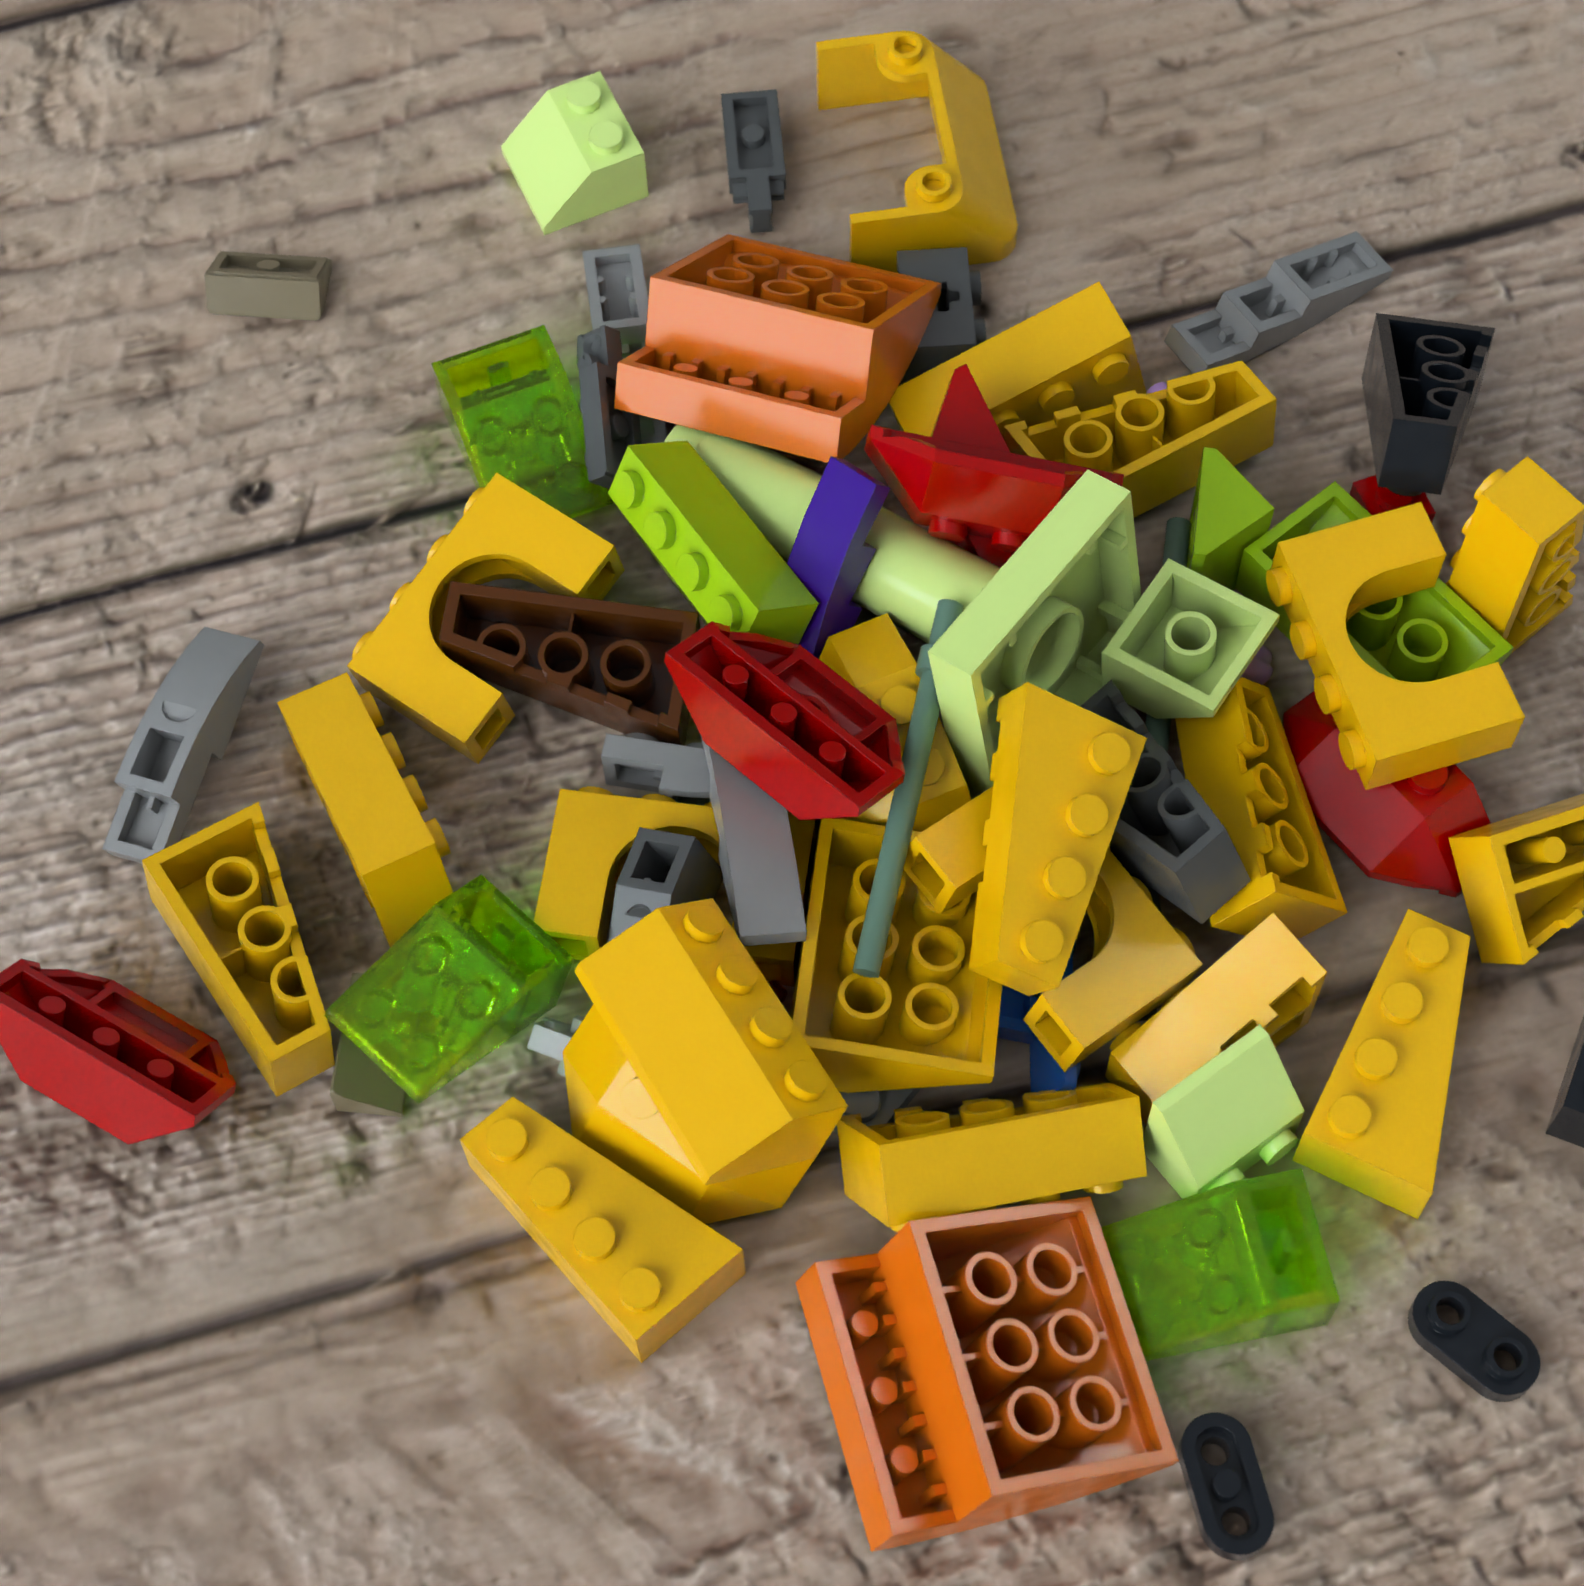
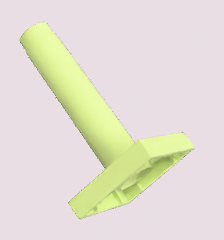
(1020, 623)

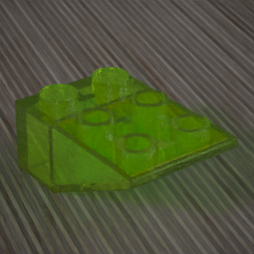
(520, 420)
(452, 989)
(1224, 1266)

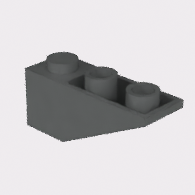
(661, 873)

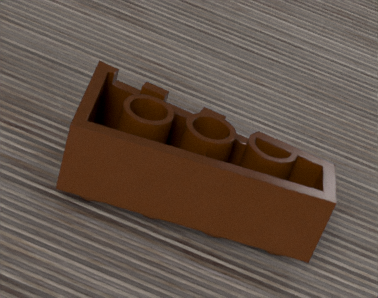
(573, 654)

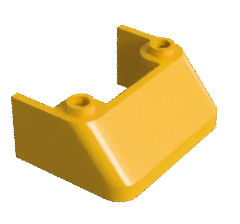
(946, 203)

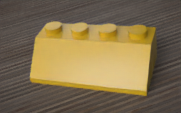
(712, 1043)

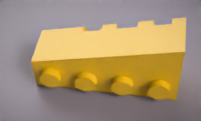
(1159, 434)
(1255, 790)
(369, 801)
(1049, 828)
(241, 935)
(1389, 1087)
(992, 1153)
(609, 1233)

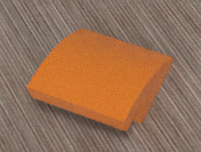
(775, 346)
(983, 1370)

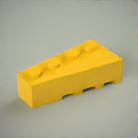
(1042, 365)
(1519, 551)

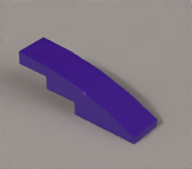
(832, 547)

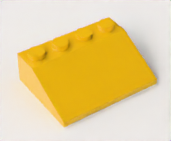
(924, 1014)

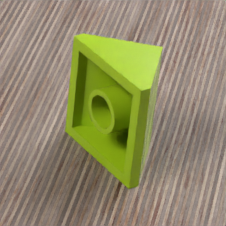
(1224, 519)

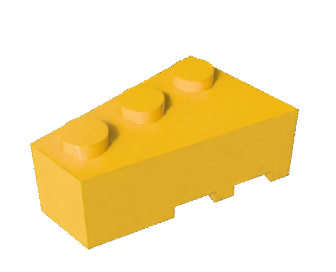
(1523, 879)
(1257, 982)

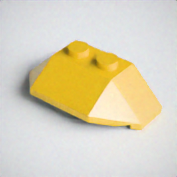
(883, 669)
(623, 1124)

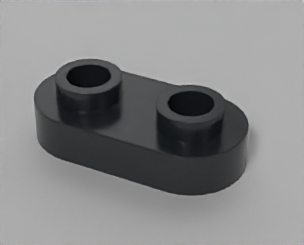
(1471, 1343)
(1226, 1488)

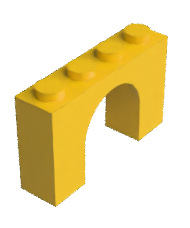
(498, 537)
(1384, 723)
(590, 847)
(1135, 954)

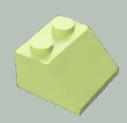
(576, 155)
(1185, 644)
(1224, 1118)

